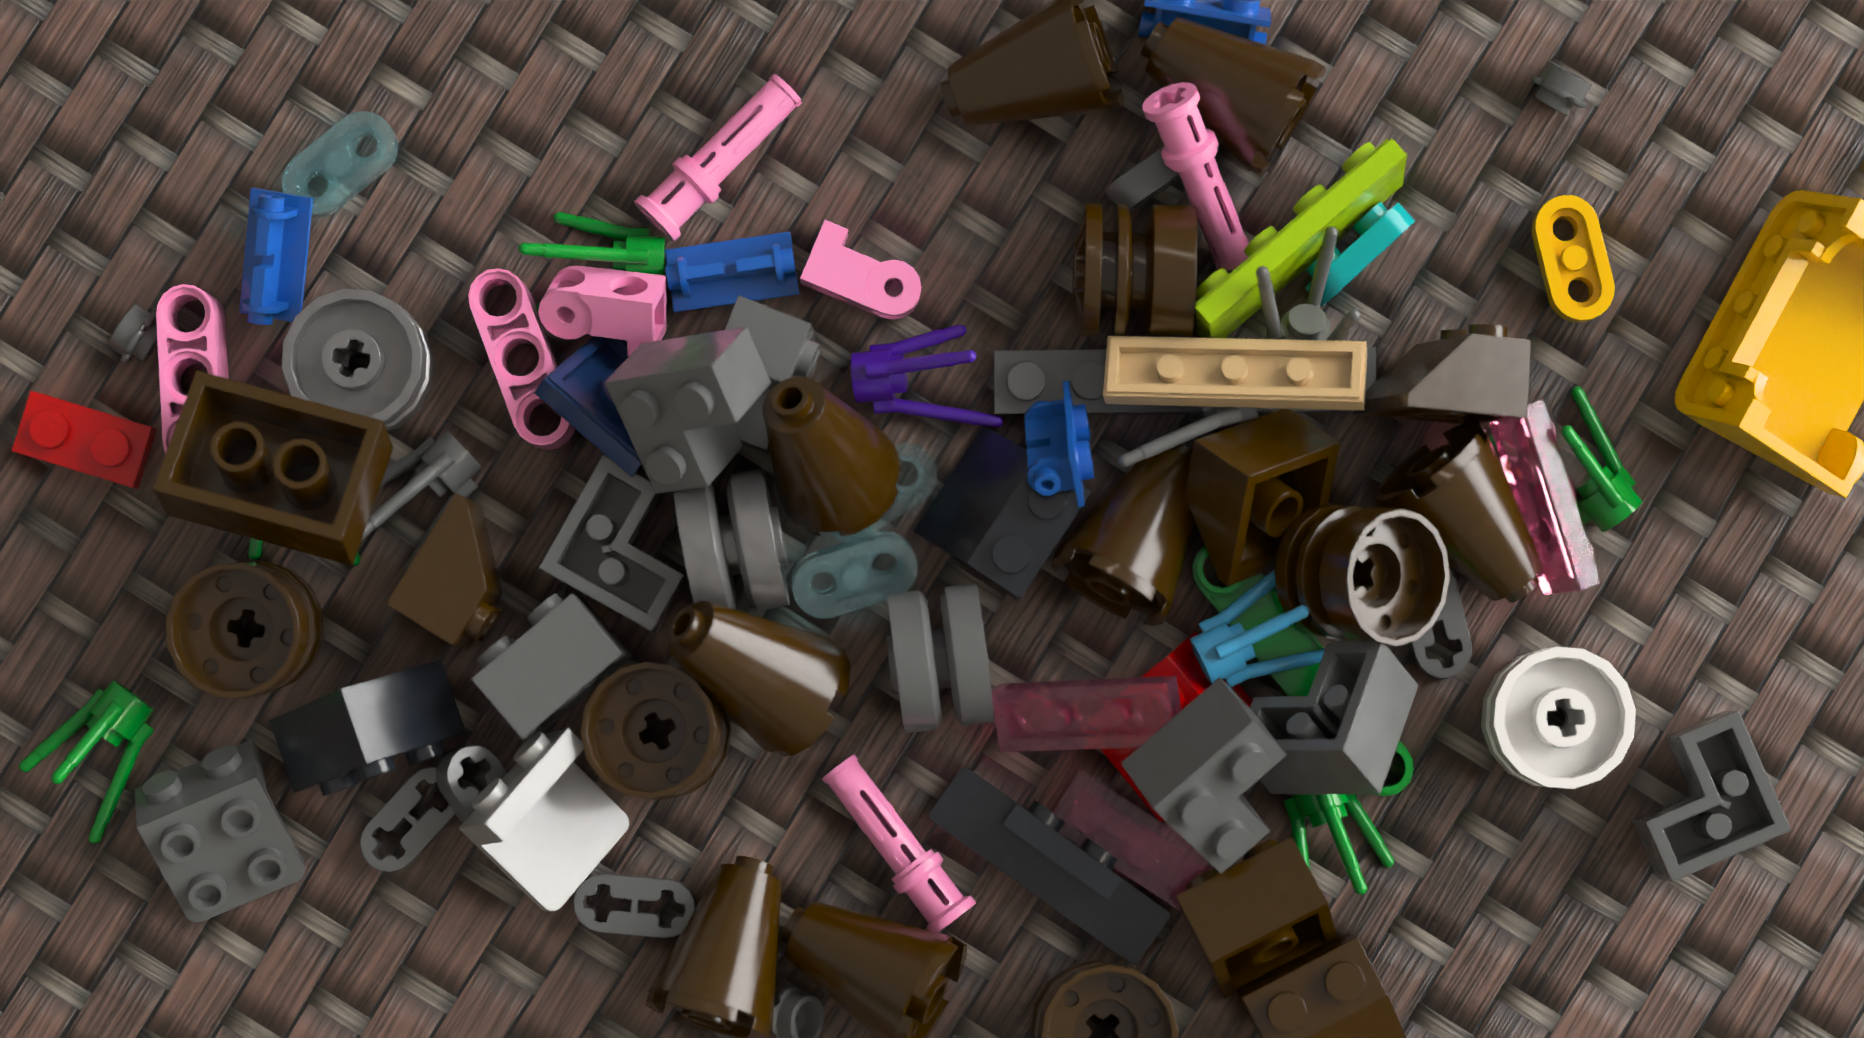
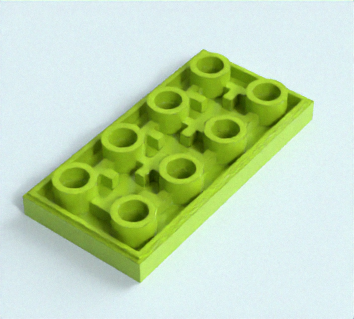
(1234, 297)

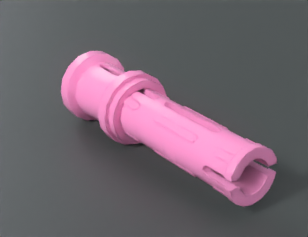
(1192, 153)
(698, 178)
(916, 871)

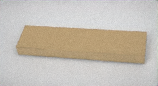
(1235, 372)

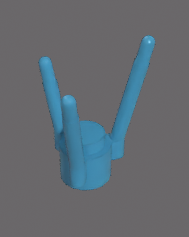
(1225, 649)

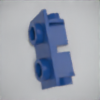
(1230, 16)
(275, 256)
(722, 270)
(1058, 446)

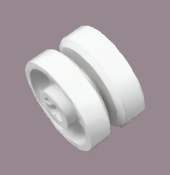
(1595, 708)

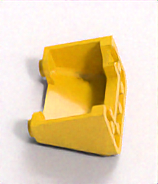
(1789, 345)

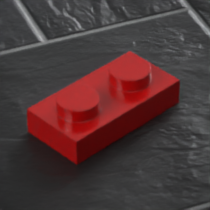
(84, 439)

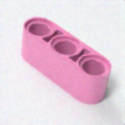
(500, 337)
(181, 349)

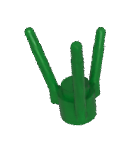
(634, 253)
(1607, 489)
(111, 715)
(1330, 810)

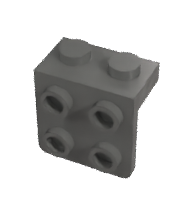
(217, 832)

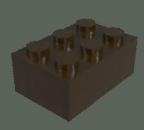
(273, 467)

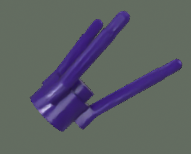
(884, 370)

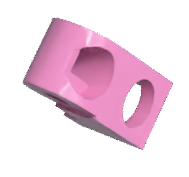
(881, 288)
(606, 305)

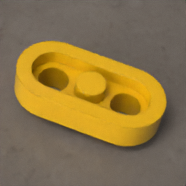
(1578, 259)

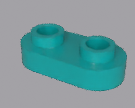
(1376, 232)

